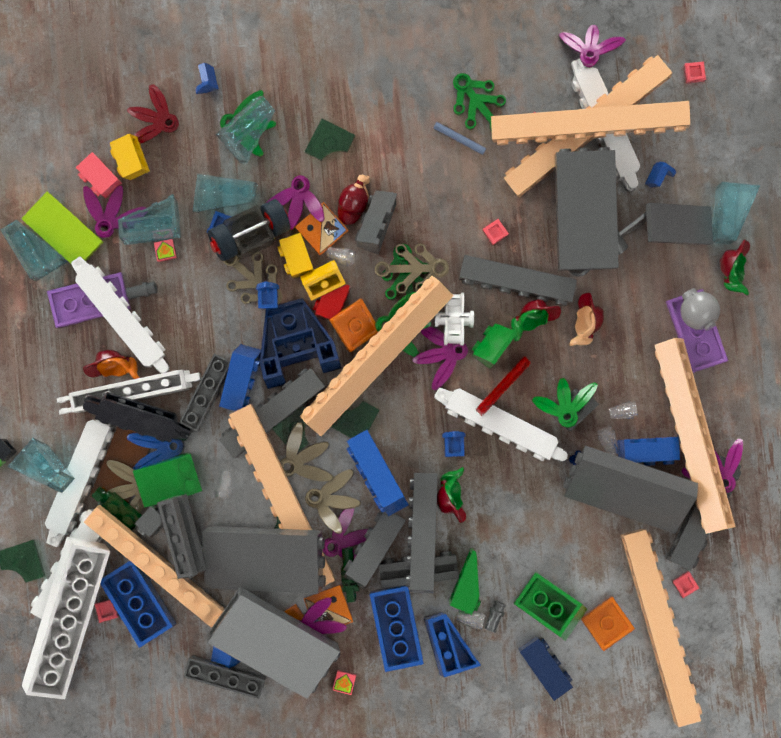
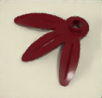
(157, 118)

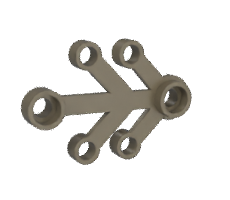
(415, 268)
(254, 279)

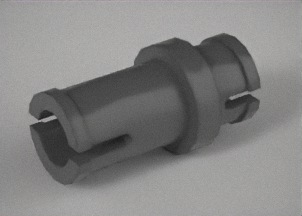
(145, 289)
(496, 613)

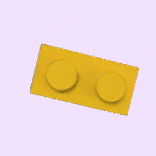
(129, 157)
(296, 255)
(322, 280)

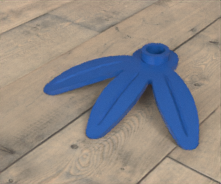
(163, 449)

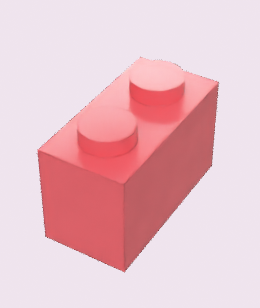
(101, 178)

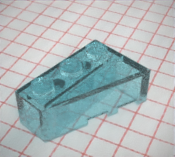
(245, 129)
(222, 192)
(731, 209)
(151, 224)
(32, 252)
(42, 465)

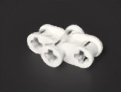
(454, 320)

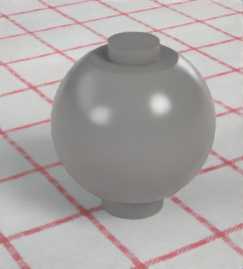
(699, 310)

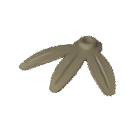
(306, 455)
(128, 490)
(327, 500)

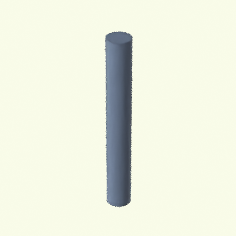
(459, 138)

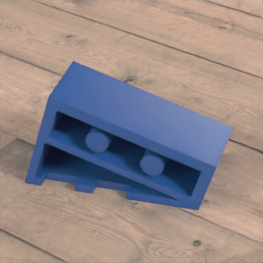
(240, 377)
(650, 450)
(448, 647)

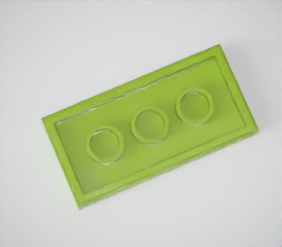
(61, 229)

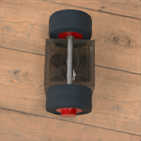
(249, 231)

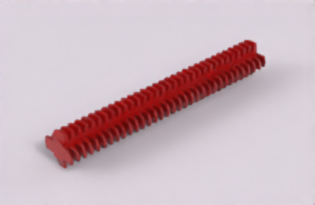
(503, 386)

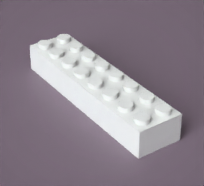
(65, 618)

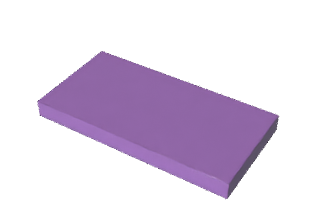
(73, 306)
(702, 346)

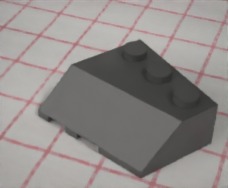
(376, 221)

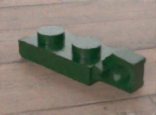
(117, 507)

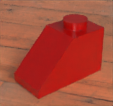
(331, 302)

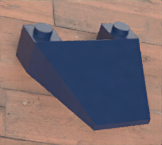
(291, 337)

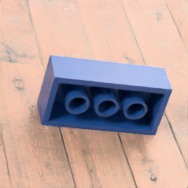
(378, 476)
(137, 603)
(396, 628)

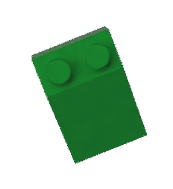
(493, 345)
(167, 479)
(466, 590)
(550, 606)

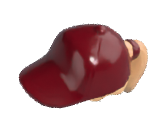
(353, 200)
(589, 320)

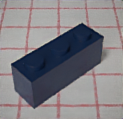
(546, 667)

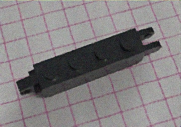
(136, 417)

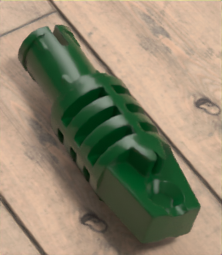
(348, 586)

